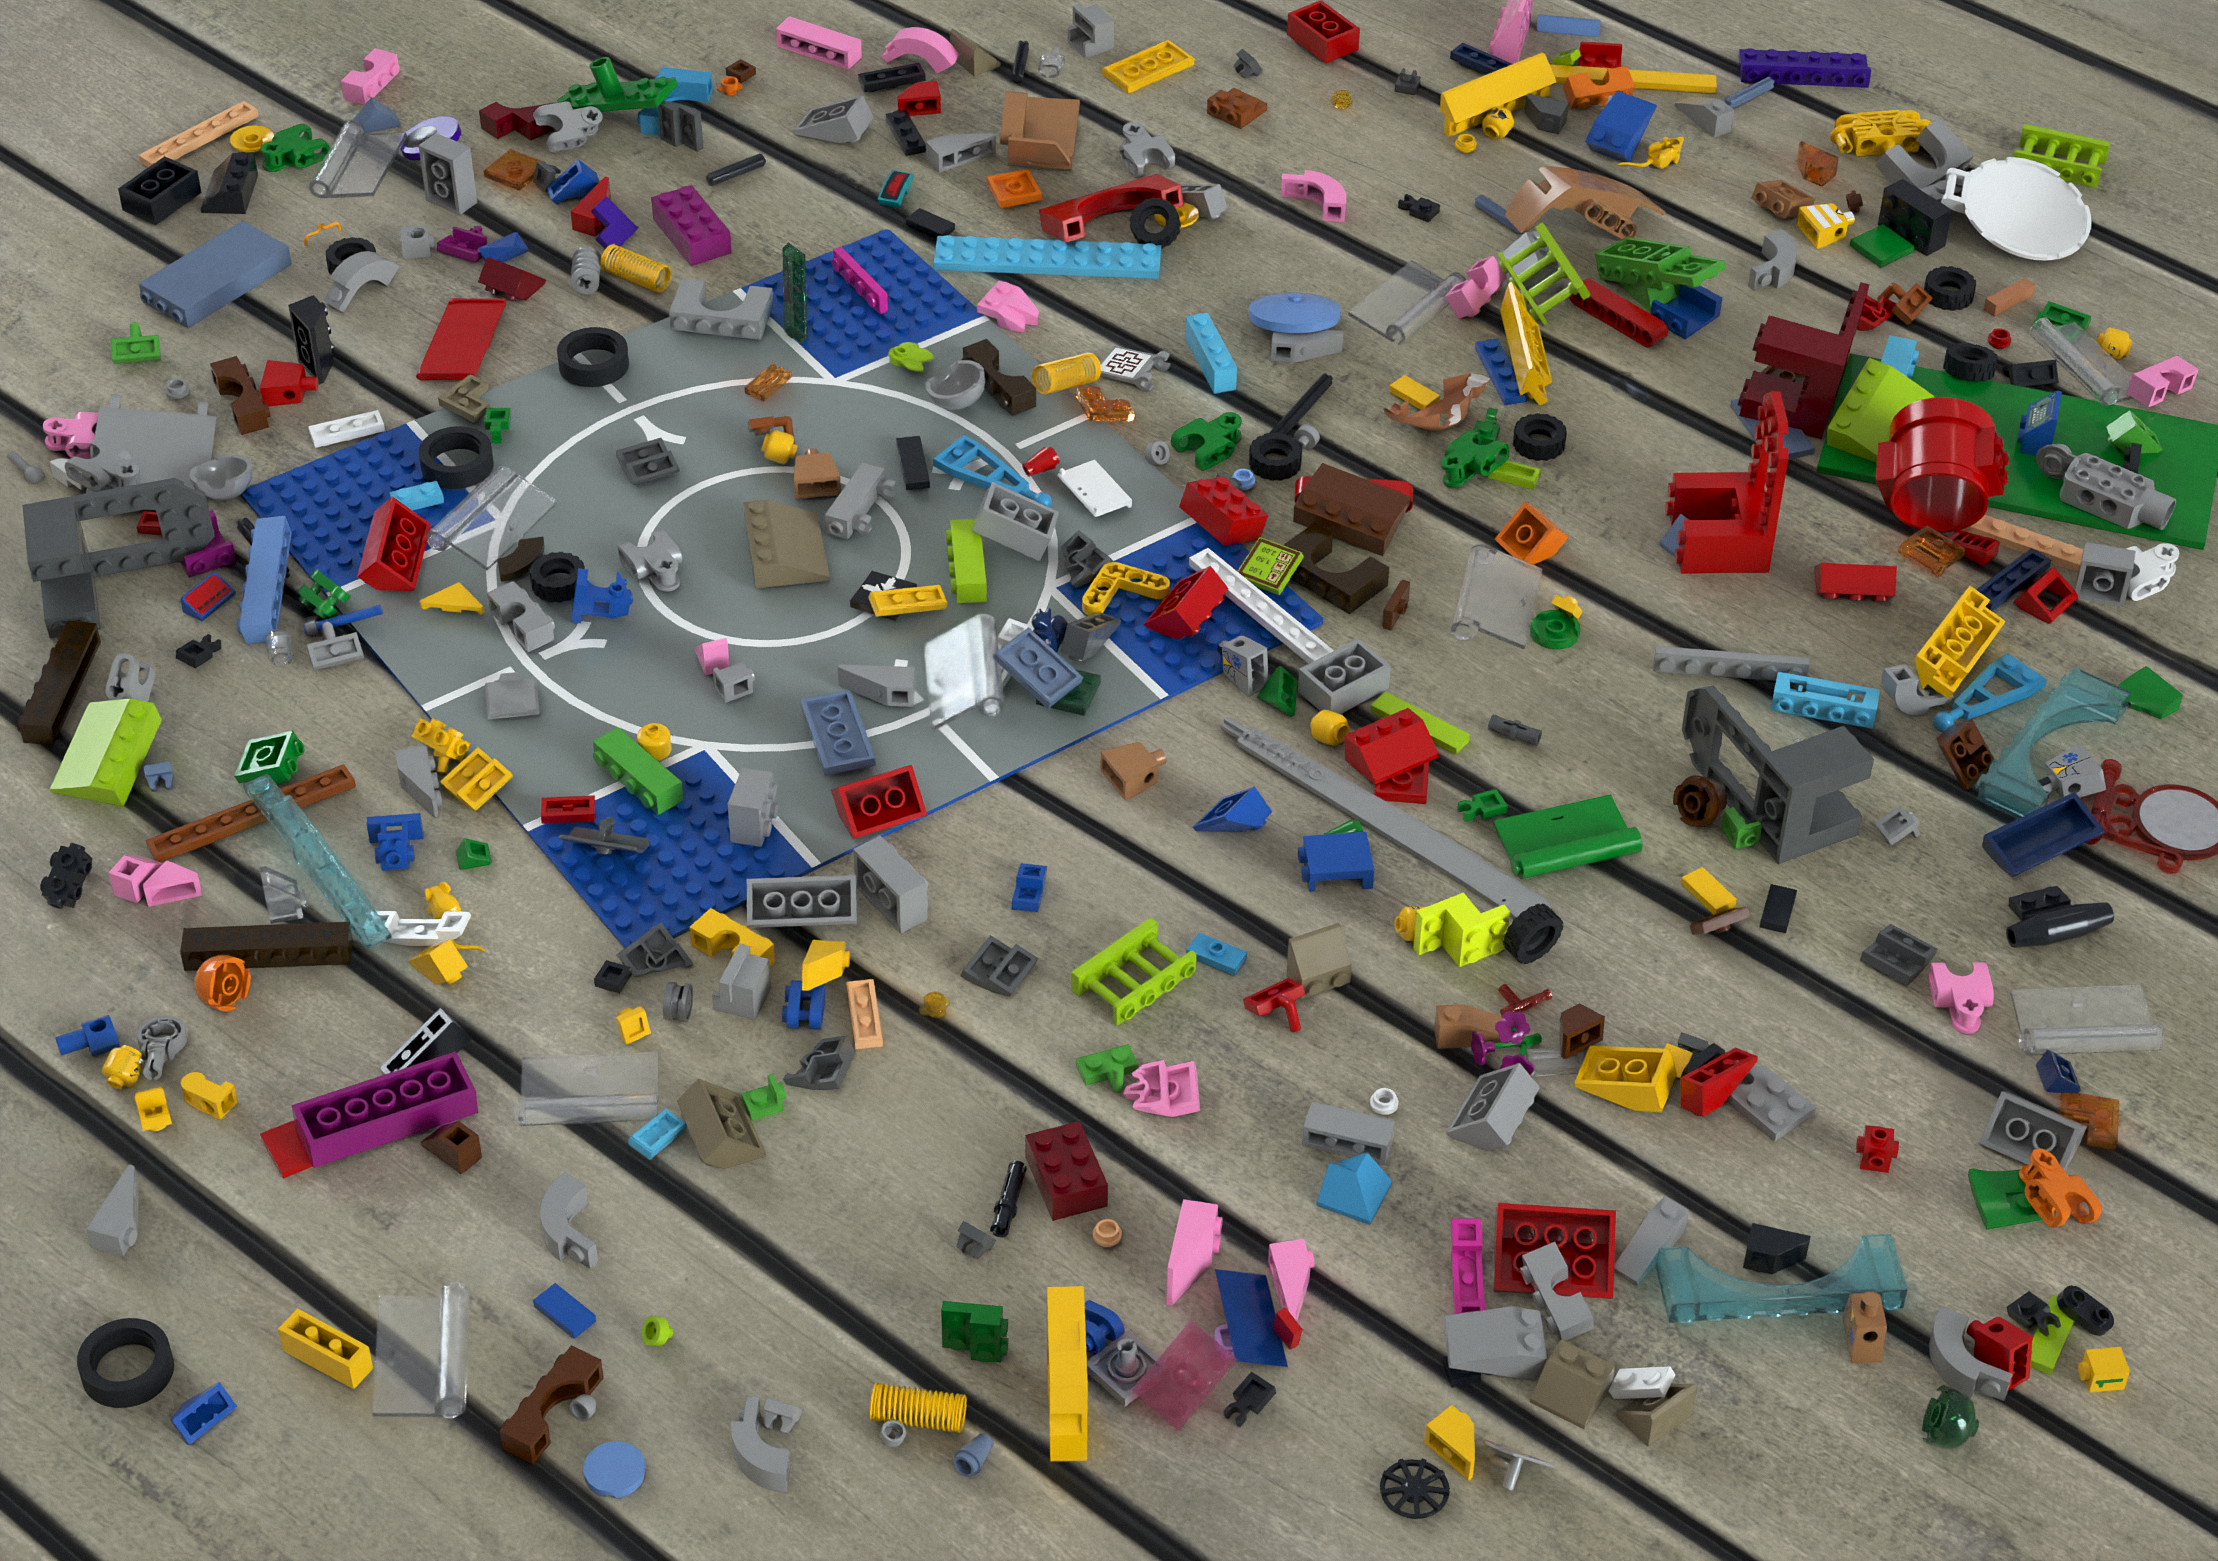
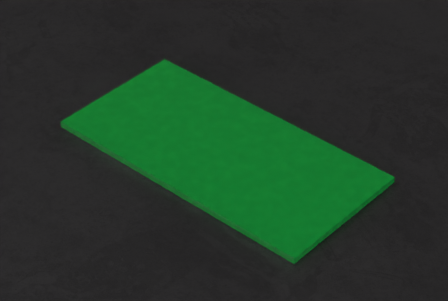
(2181, 470)

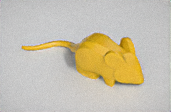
(1661, 154)
(441, 901)

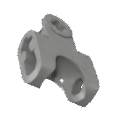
(570, 124)
(1142, 149)
(109, 467)
(655, 561)
(127, 685)

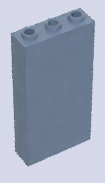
(215, 274)

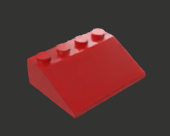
(1581, 1235)

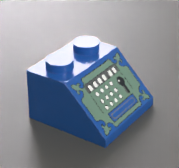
(2039, 424)

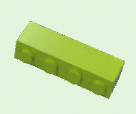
(967, 563)

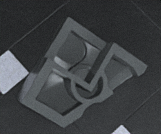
(1083, 559)
(654, 952)
(824, 1066)

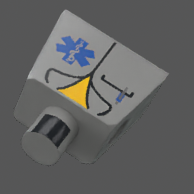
(1245, 664)
(2072, 773)

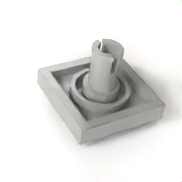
(1121, 1366)

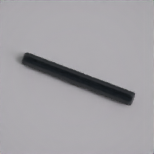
(1303, 405)

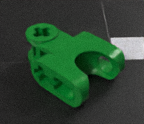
(290, 149)
(1211, 440)
(1468, 457)

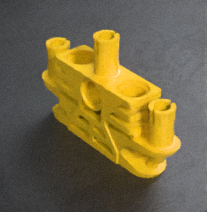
(1878, 131)

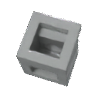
(733, 681)

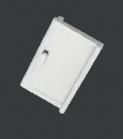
(1095, 488)

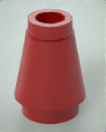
(1041, 462)

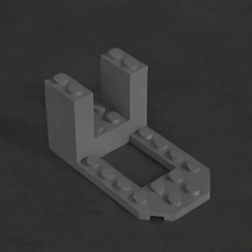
(68, 570)
(1796, 784)

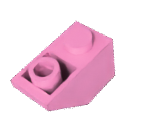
(130, 875)

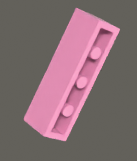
(818, 43)

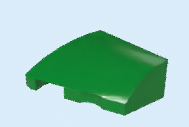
(2151, 693)

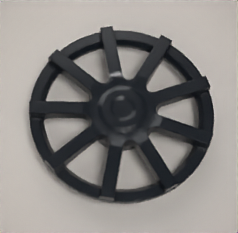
(1414, 1488)

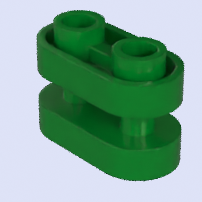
(325, 607)

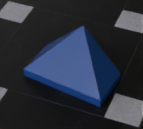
(504, 248)
(202, 1412)

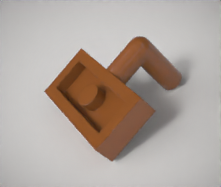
(1910, 303)
(763, 425)

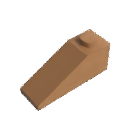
(1457, 1023)

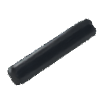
(1020, 61)
(735, 169)

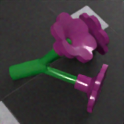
(1511, 1034)

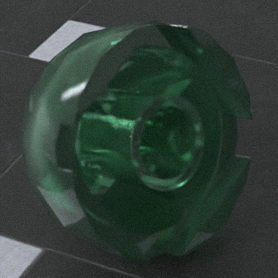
(1949, 1419)

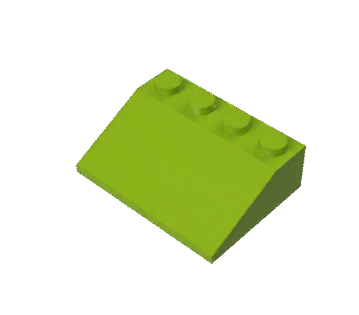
(1870, 407)
(107, 751)

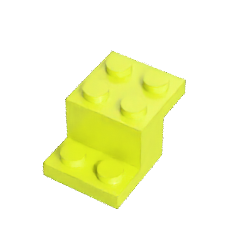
(1461, 929)

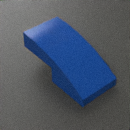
(1029, 887)

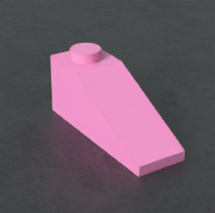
(1290, 1271)

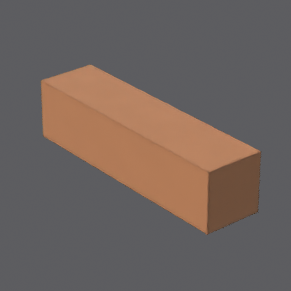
(2009, 297)

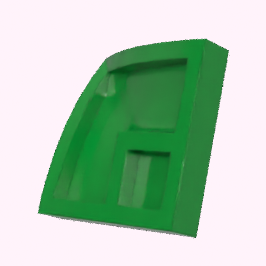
(2001, 1198)

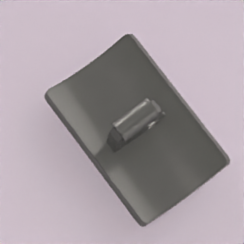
(605, 840)

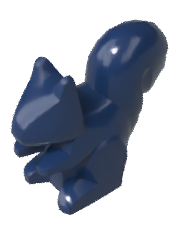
(1049, 629)

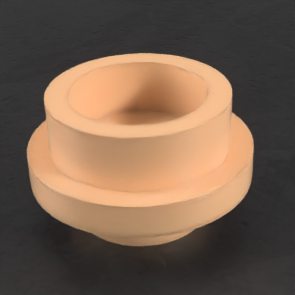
(1107, 1233)

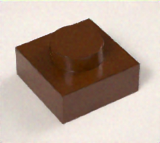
(741, 70)

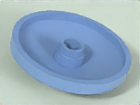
(1294, 312)

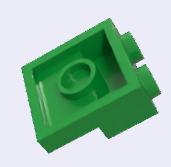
(272, 756)
(975, 1329)

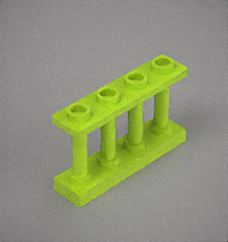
(2068, 145)
(1564, 271)
(1128, 950)

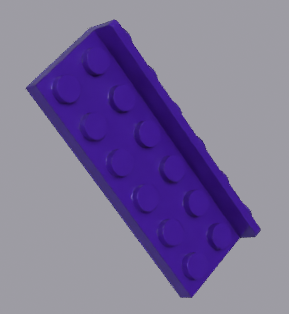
(1804, 68)

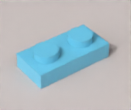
(419, 496)

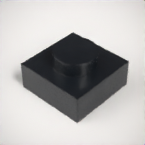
(612, 976)

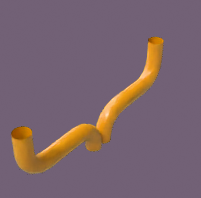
(319, 229)

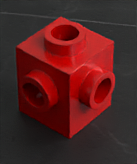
(1877, 1148)

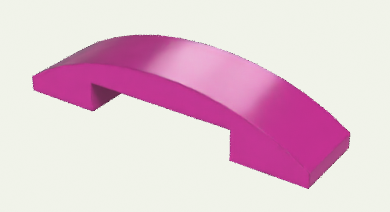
(1467, 1265)

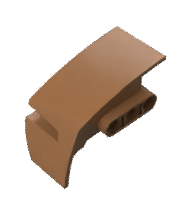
(1039, 131)
(1579, 192)

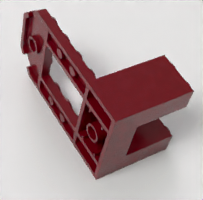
(1807, 352)

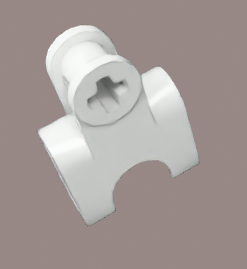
(2152, 570)

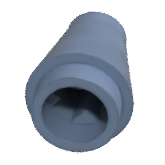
(972, 1455)

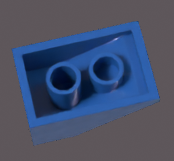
(1620, 126)

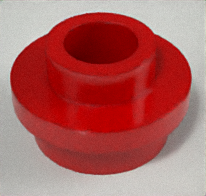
(1999, 338)

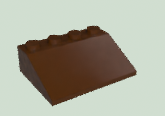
(1351, 508)

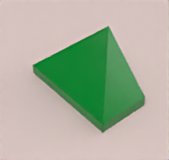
(1280, 691)

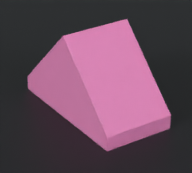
(713, 655)
(171, 884)

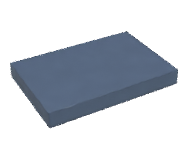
(1038, 668)

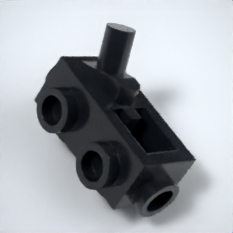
(67, 876)

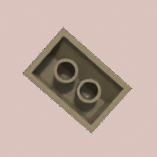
(719, 1125)

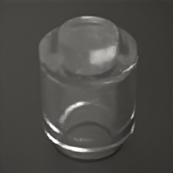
(279, 647)

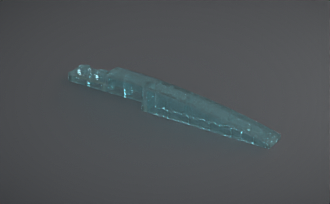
(318, 860)

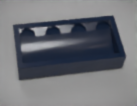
(2041, 835)

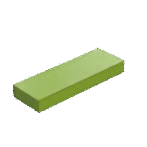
(2048, 1348)

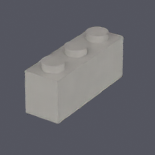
(1348, 1132)

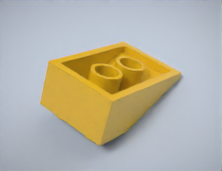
(1628, 1076)

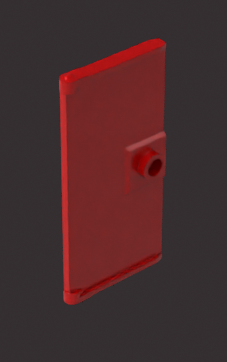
(461, 339)

